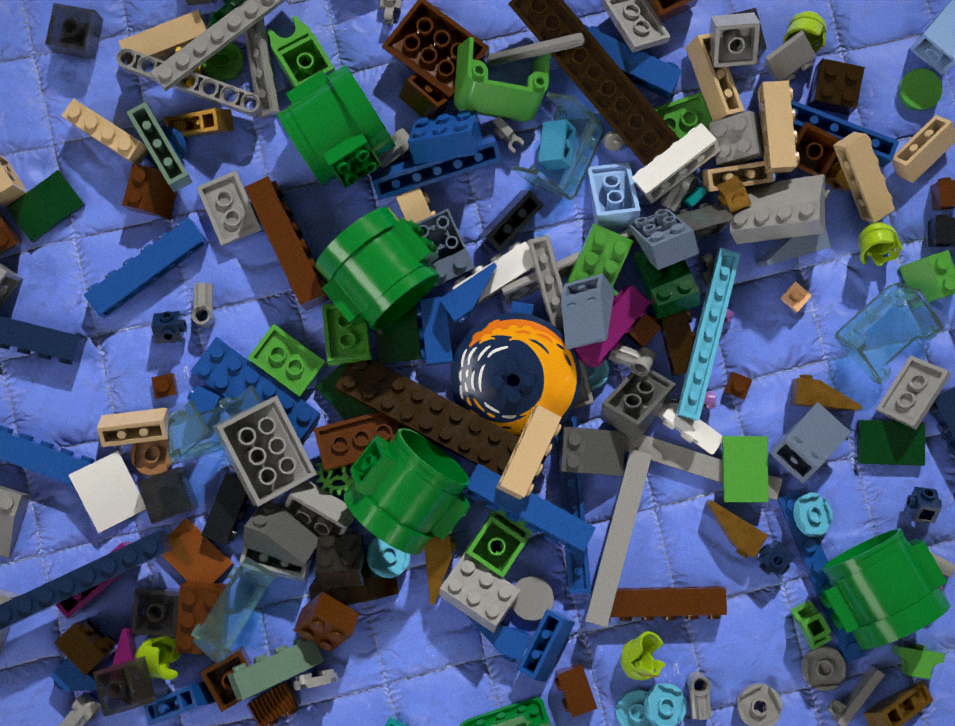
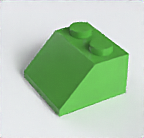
(931, 275)

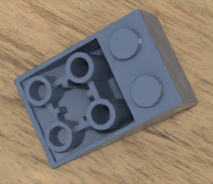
(664, 238)
(453, 256)
(586, 310)
(809, 442)

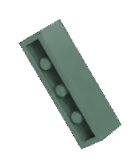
(159, 147)
(275, 668)

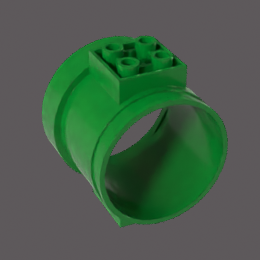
(335, 127)
(378, 268)
(407, 491)
(884, 589)

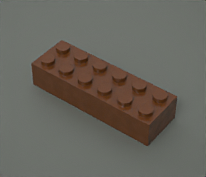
(285, 239)

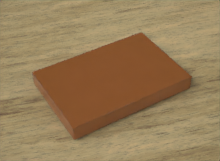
(194, 555)

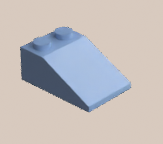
(613, 196)

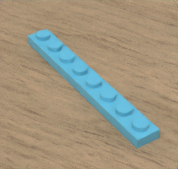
(708, 334)

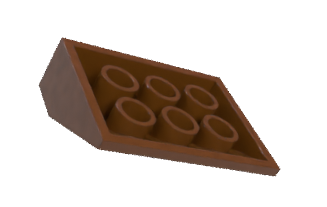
(429, 45)

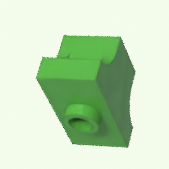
(811, 624)
(917, 660)

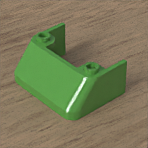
(497, 98)

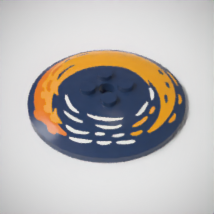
(521, 347)

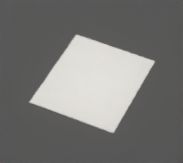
(107, 491)

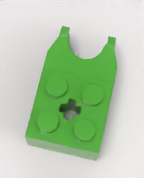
(299, 51)
(509, 535)

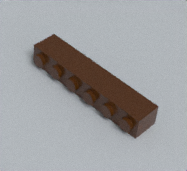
(669, 602)

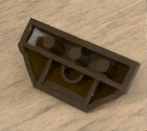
(374, 588)

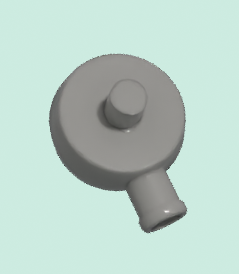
(612, 141)

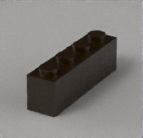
(677, 340)

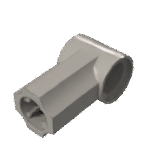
(402, 148)
(674, 197)
(203, 303)
(638, 360)
(699, 697)
(82, 711)

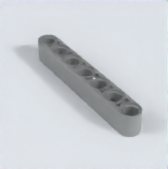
(199, 88)

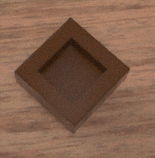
(737, 385)
(164, 386)

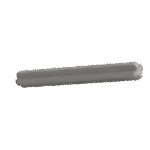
(536, 49)

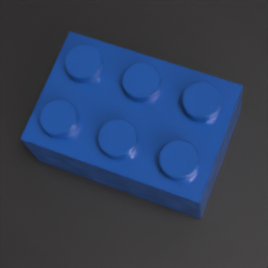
(445, 137)

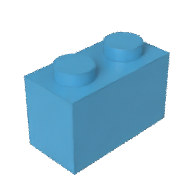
(556, 144)

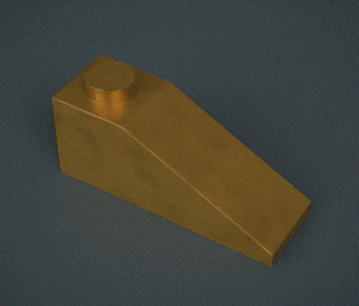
(202, 122)
(809, 391)
(739, 532)
(438, 557)
(900, 706)

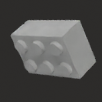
(479, 592)

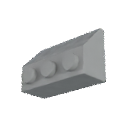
(319, 509)

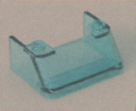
(588, 136)
(192, 432)
(232, 609)

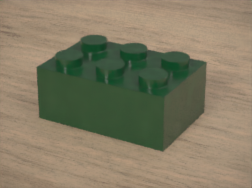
(668, 288)

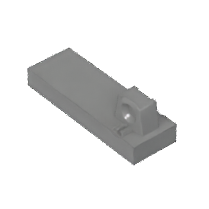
(845, 711)

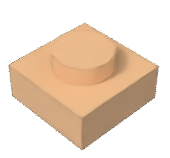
(795, 297)

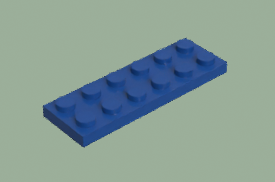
(233, 373)

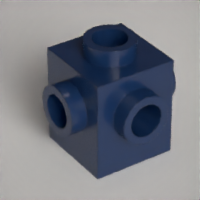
(168, 327)
(924, 505)
(781, 555)

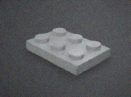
(637, 23)
(229, 208)
(913, 392)

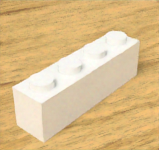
(676, 163)
(509, 269)

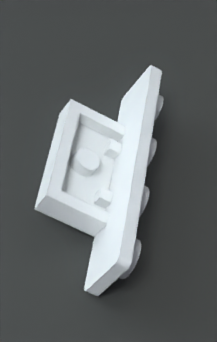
(691, 430)

